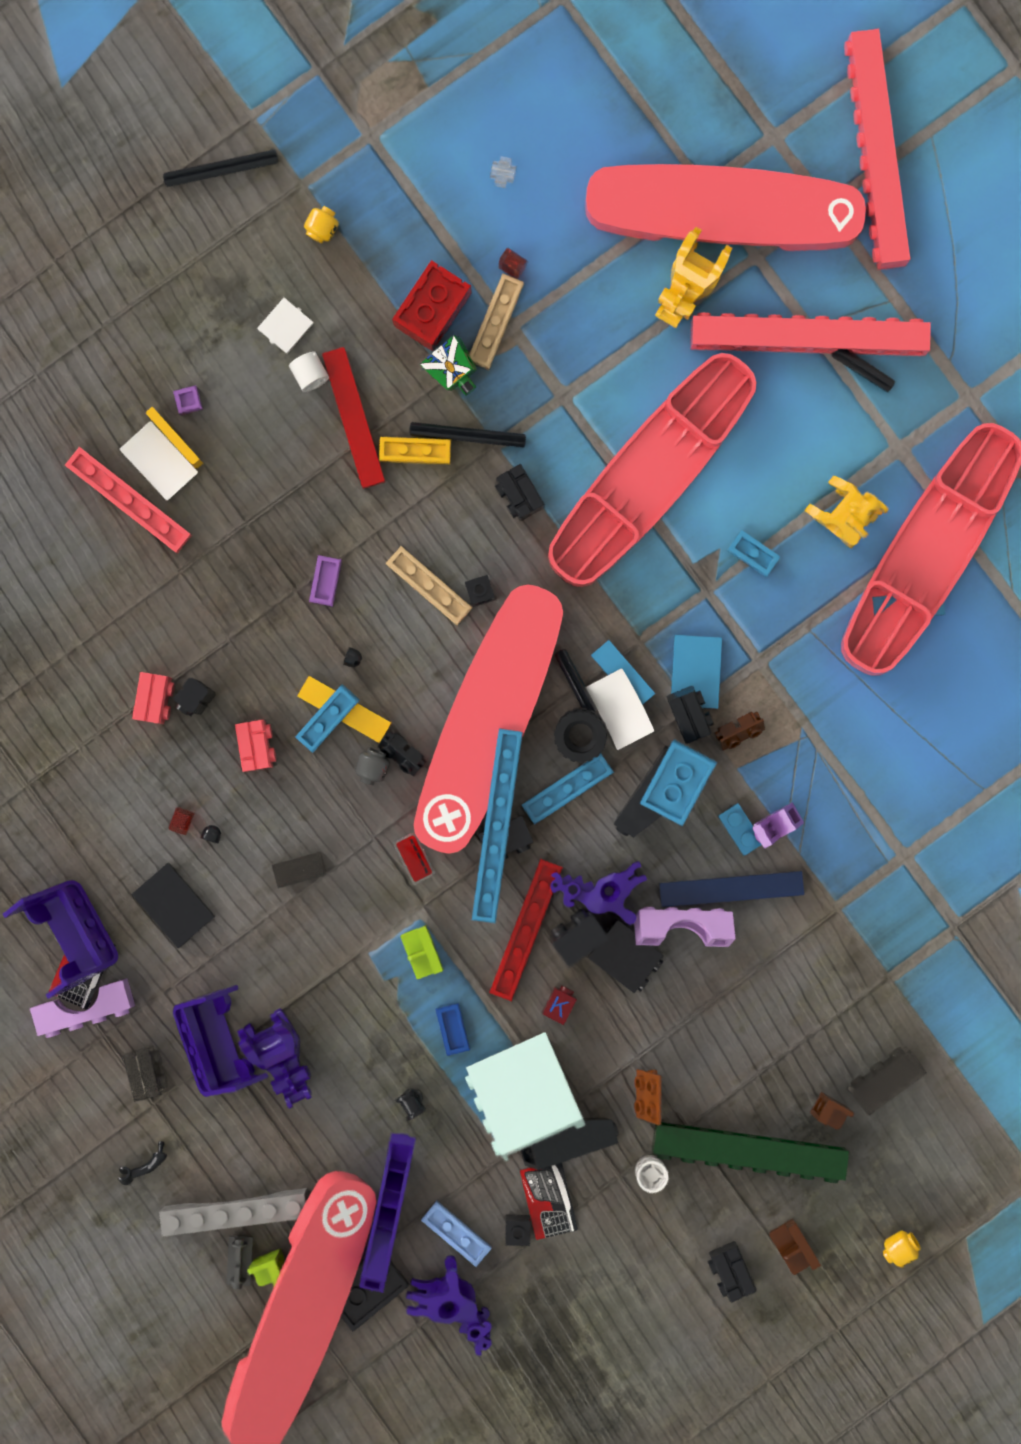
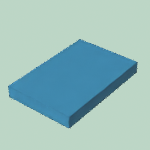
(697, 665)
(678, 782)

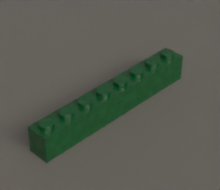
(750, 1151)

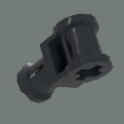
(411, 1103)

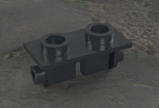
(408, 761)

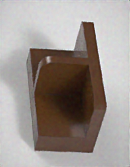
(830, 1111)
(793, 1247)

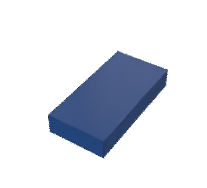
(452, 1029)

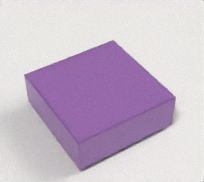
(188, 400)

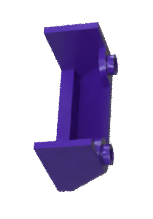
(75, 928)
(211, 1046)

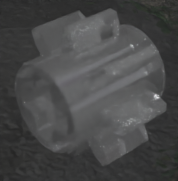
(503, 172)

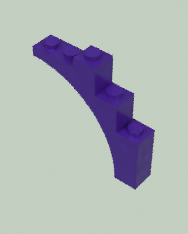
(387, 1212)

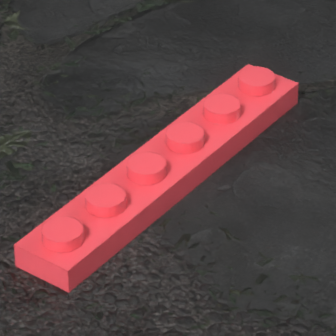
(128, 500)

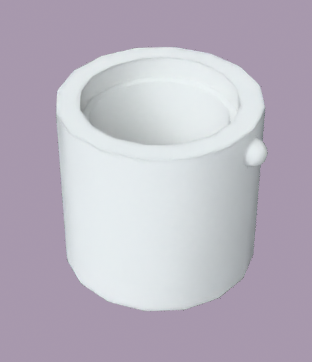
(309, 371)

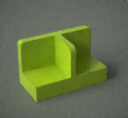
(421, 952)
(267, 1267)

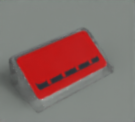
(414, 858)

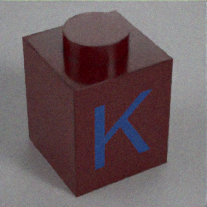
(559, 1004)

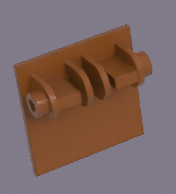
(648, 1096)

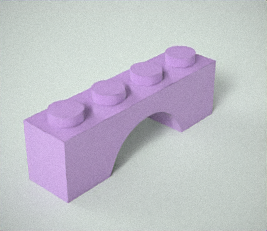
(712, 926)
(54, 1016)

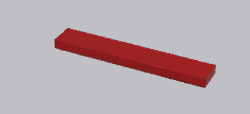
(353, 418)
(525, 931)

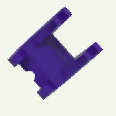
(605, 896)
(278, 1053)
(452, 1300)

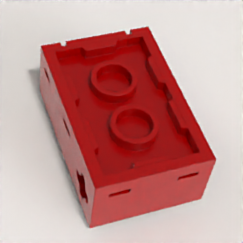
(432, 305)

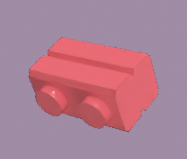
(153, 698)
(254, 745)

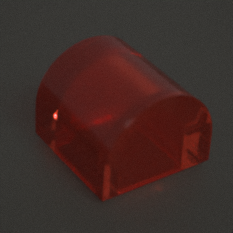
(512, 263)
(181, 820)

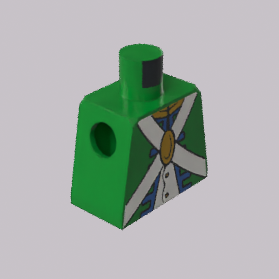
(451, 366)

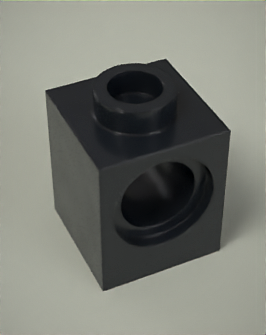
(479, 591)
(517, 1230)

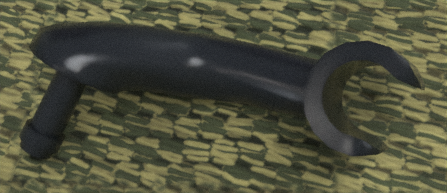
(151, 1165)

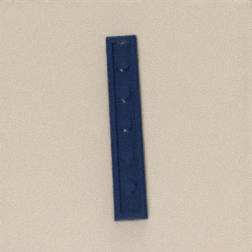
(731, 889)

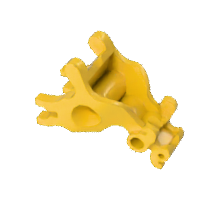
(691, 280)
(851, 514)

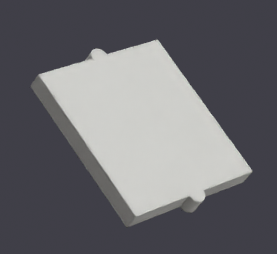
(285, 325)

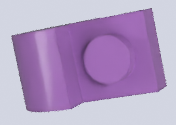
(777, 825)

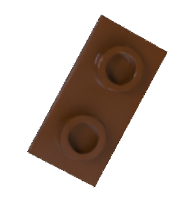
(750, 727)

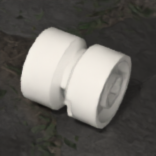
(651, 1173)

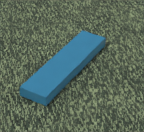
(567, 789)

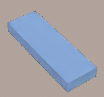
(456, 1233)

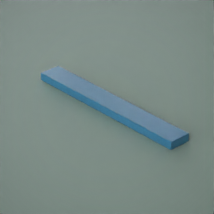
(497, 825)

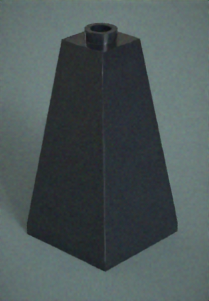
(635, 816)
(571, 1143)

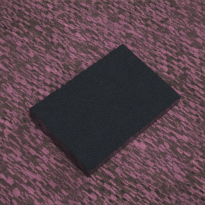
(173, 905)
(365, 1303)

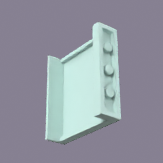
(523, 1095)

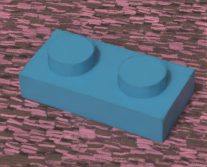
(753, 553)
(739, 829)

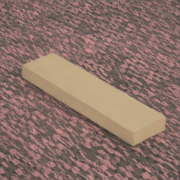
(496, 321)
(429, 585)

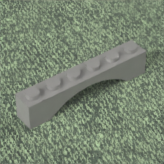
(221, 1215)

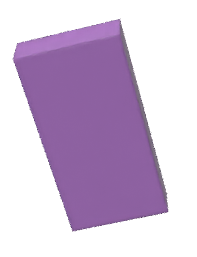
(325, 581)

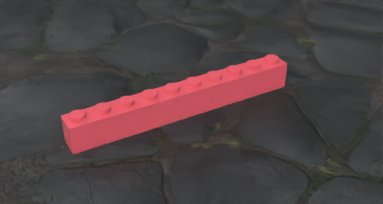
(878, 149)
(810, 335)

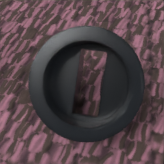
(352, 658)
(211, 834)

